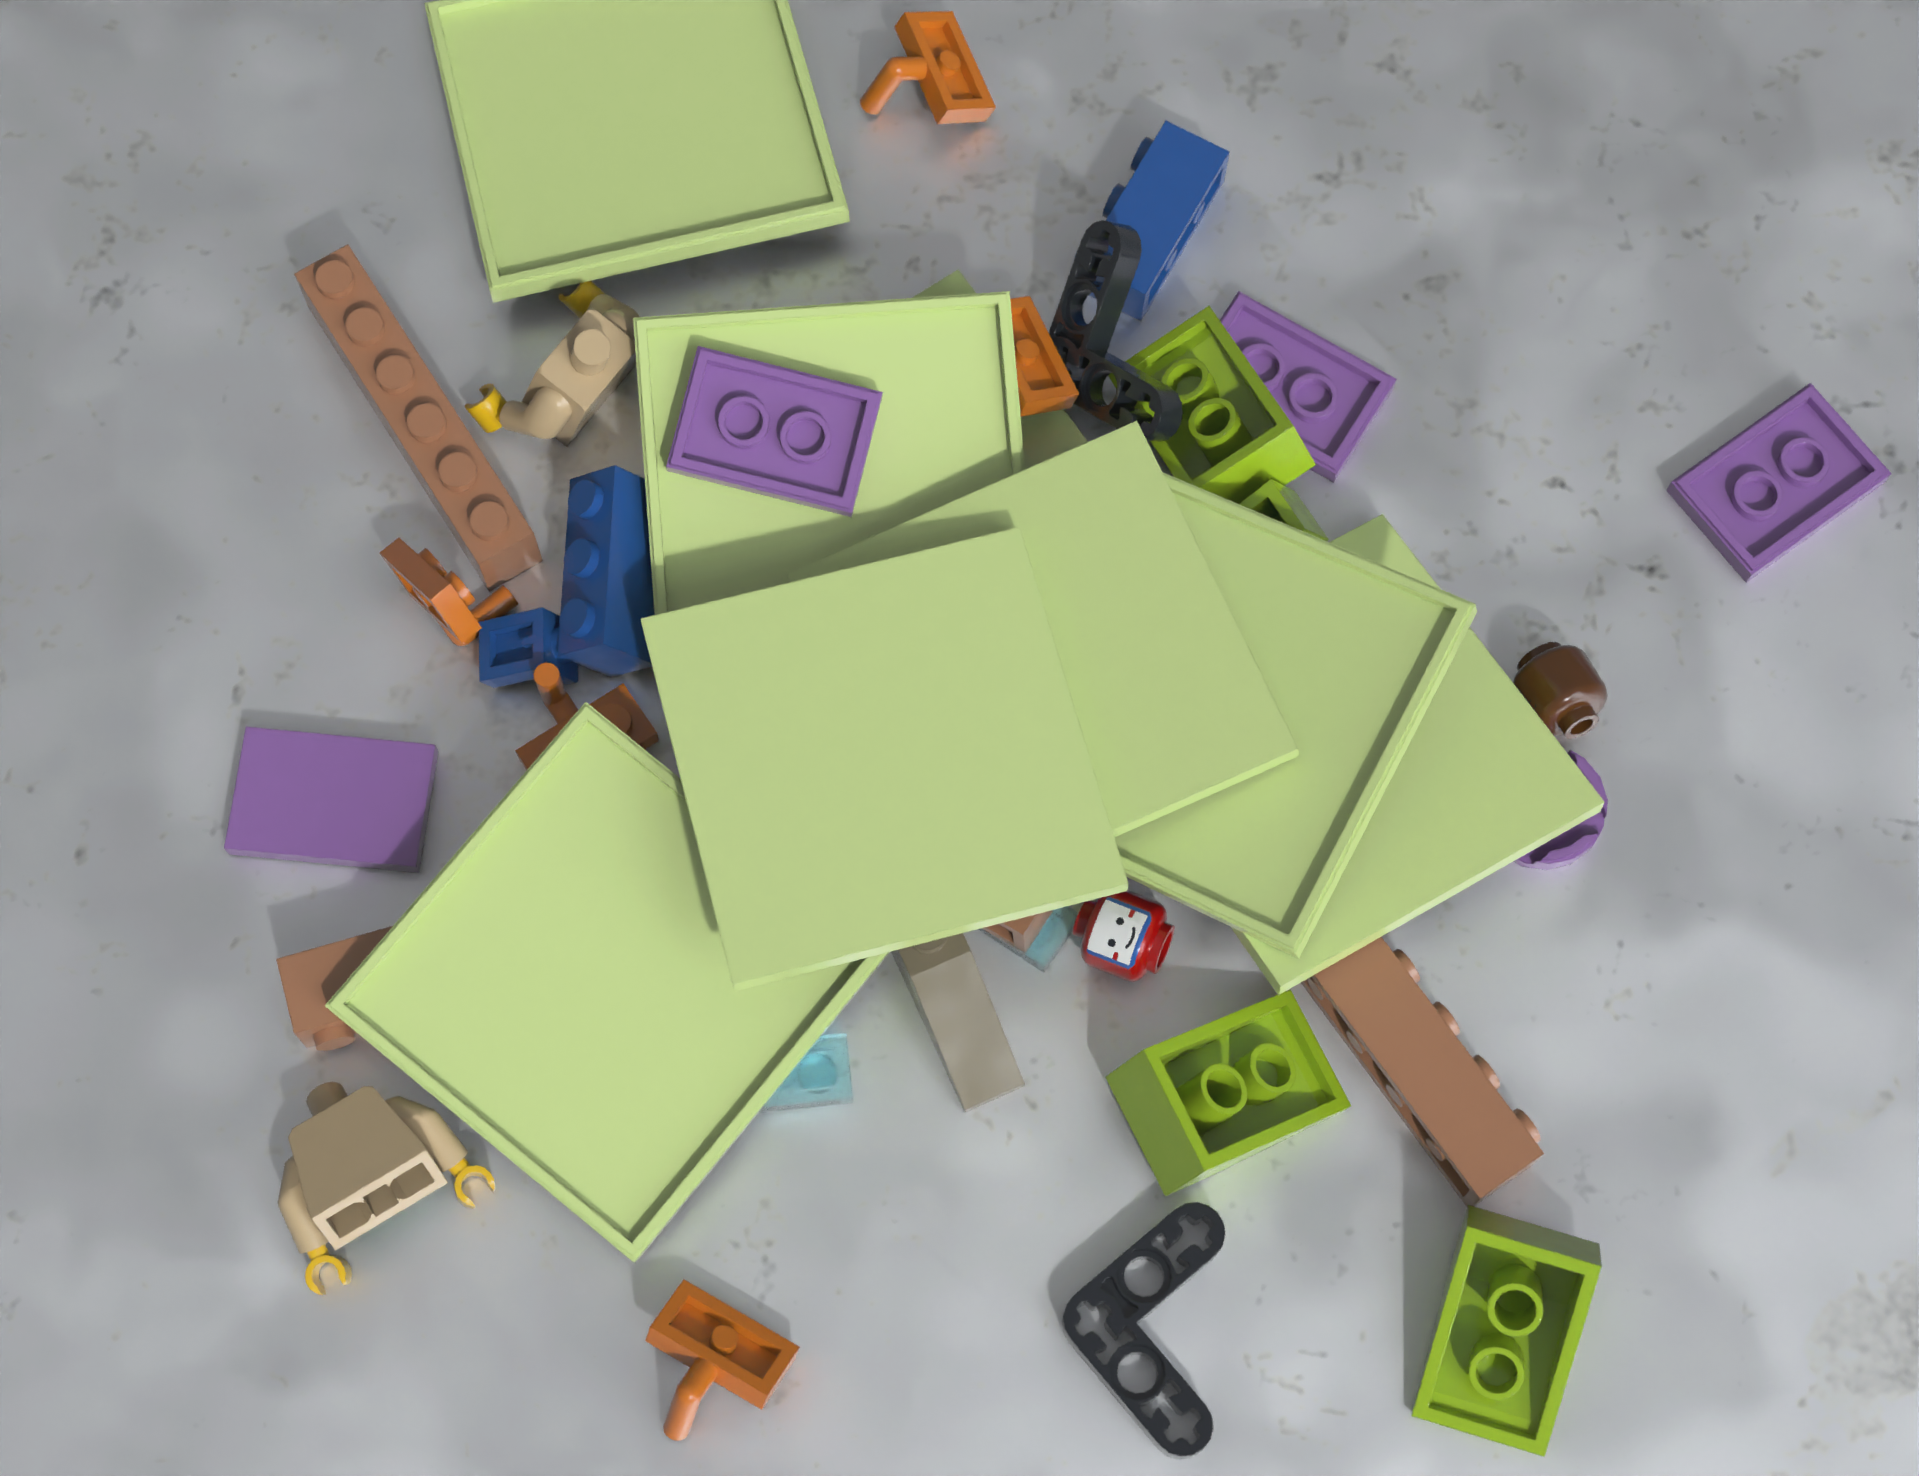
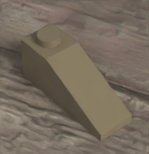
(960, 1019)

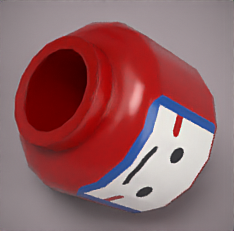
(1124, 935)

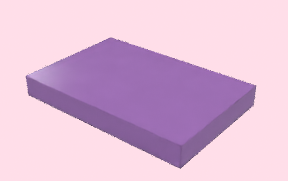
(1316, 383)
(774, 431)
(1778, 482)
(331, 799)

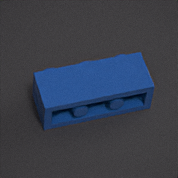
(1164, 203)
(606, 573)

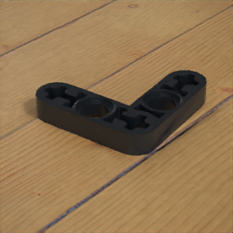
(1087, 344)
(1128, 1310)

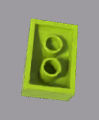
(1231, 424)
(1226, 1091)
(1507, 1330)

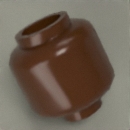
(1562, 688)

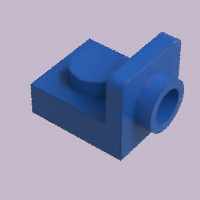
(519, 643)

